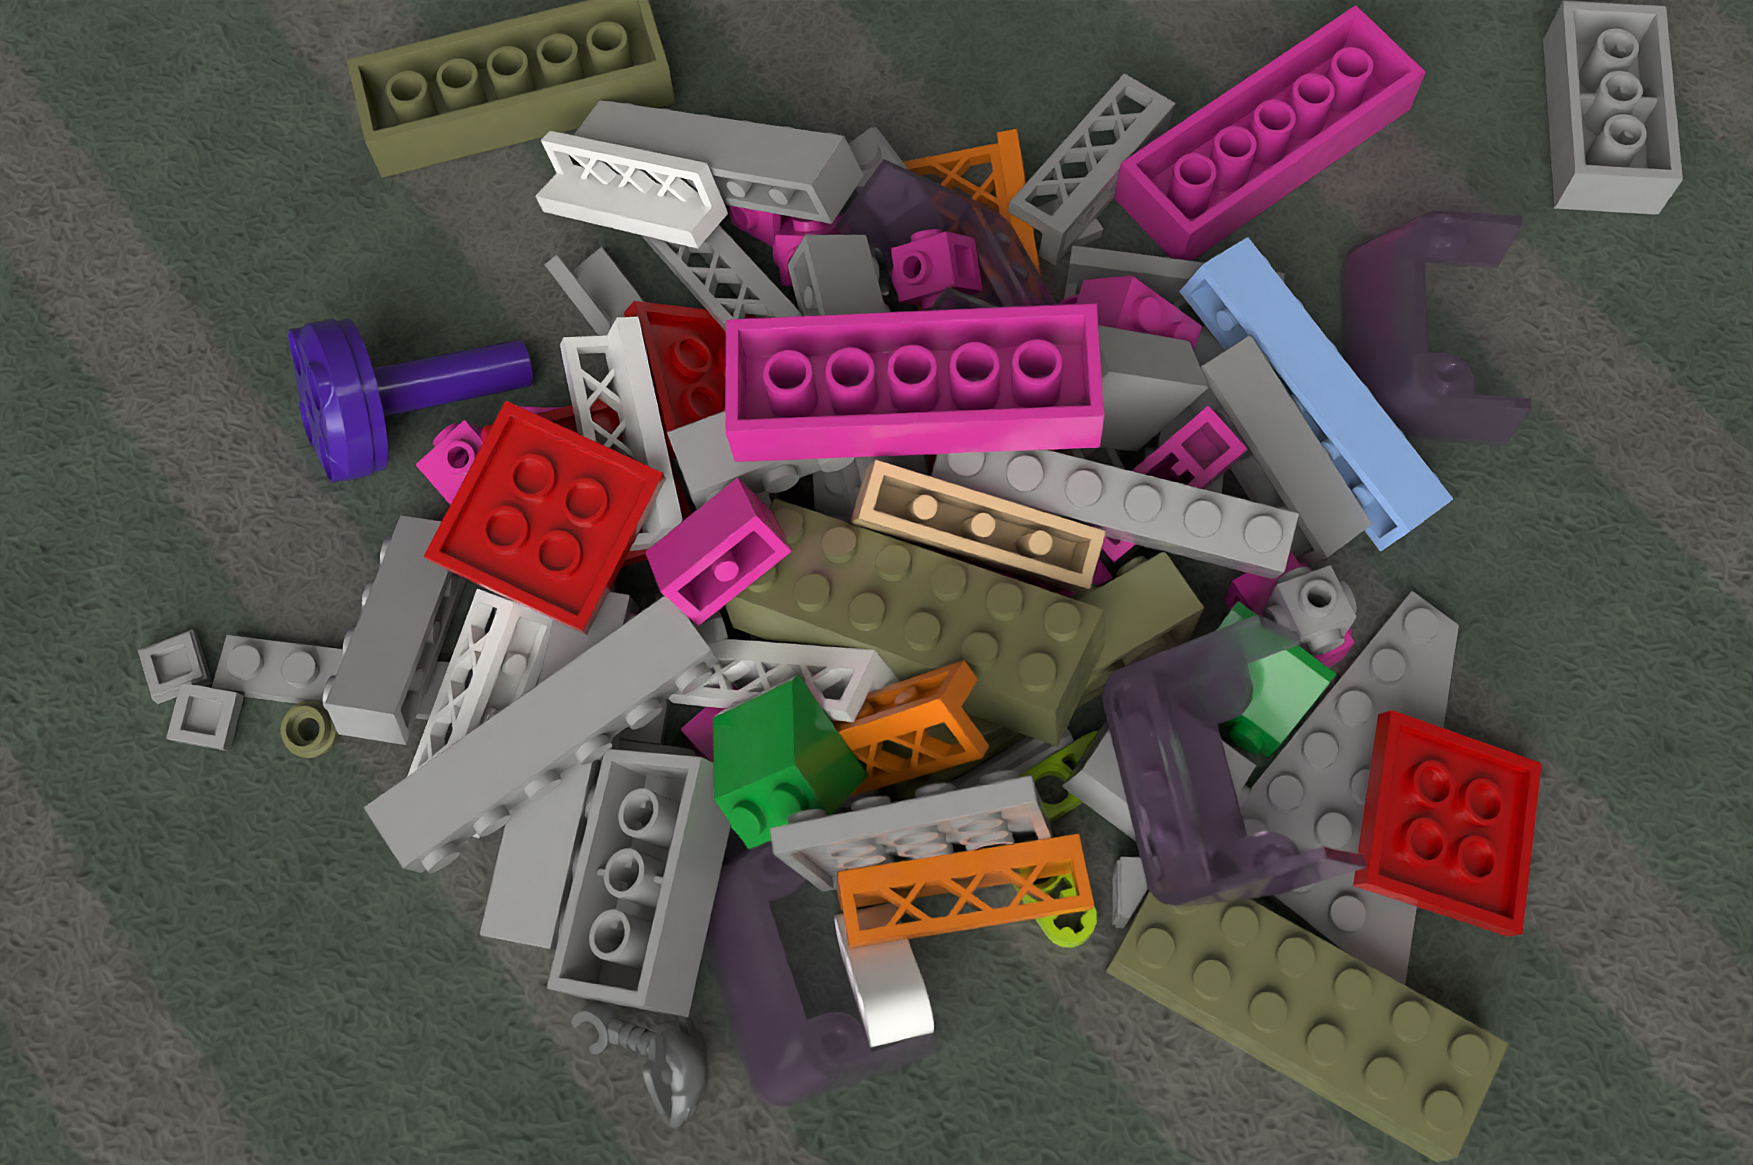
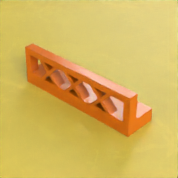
(904, 716)
(961, 875)

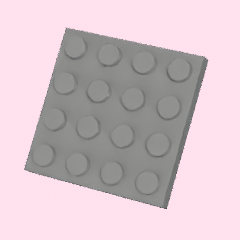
(934, 824)

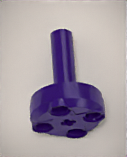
(347, 398)

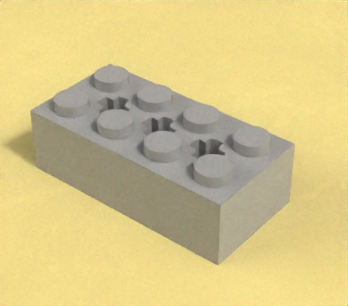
(1611, 108)
(643, 884)

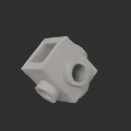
(1314, 607)

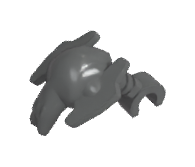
(675, 1060)

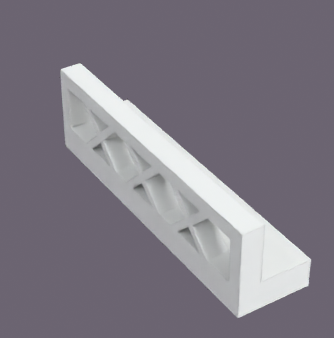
(632, 199)
(637, 412)
(503, 665)
(834, 675)

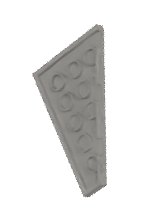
(1322, 775)

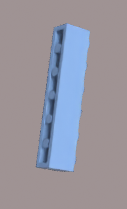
(1243, 297)

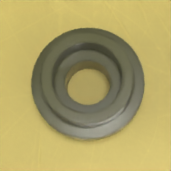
(294, 726)

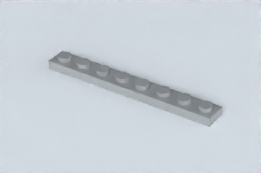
(300, 673)

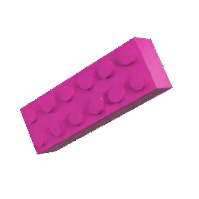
(1267, 135)
(913, 383)

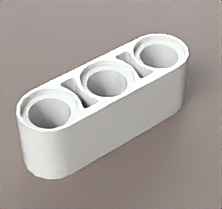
(885, 981)

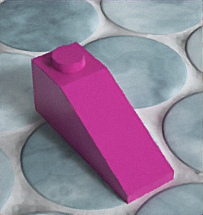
(1190, 457)

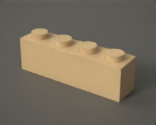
(977, 527)

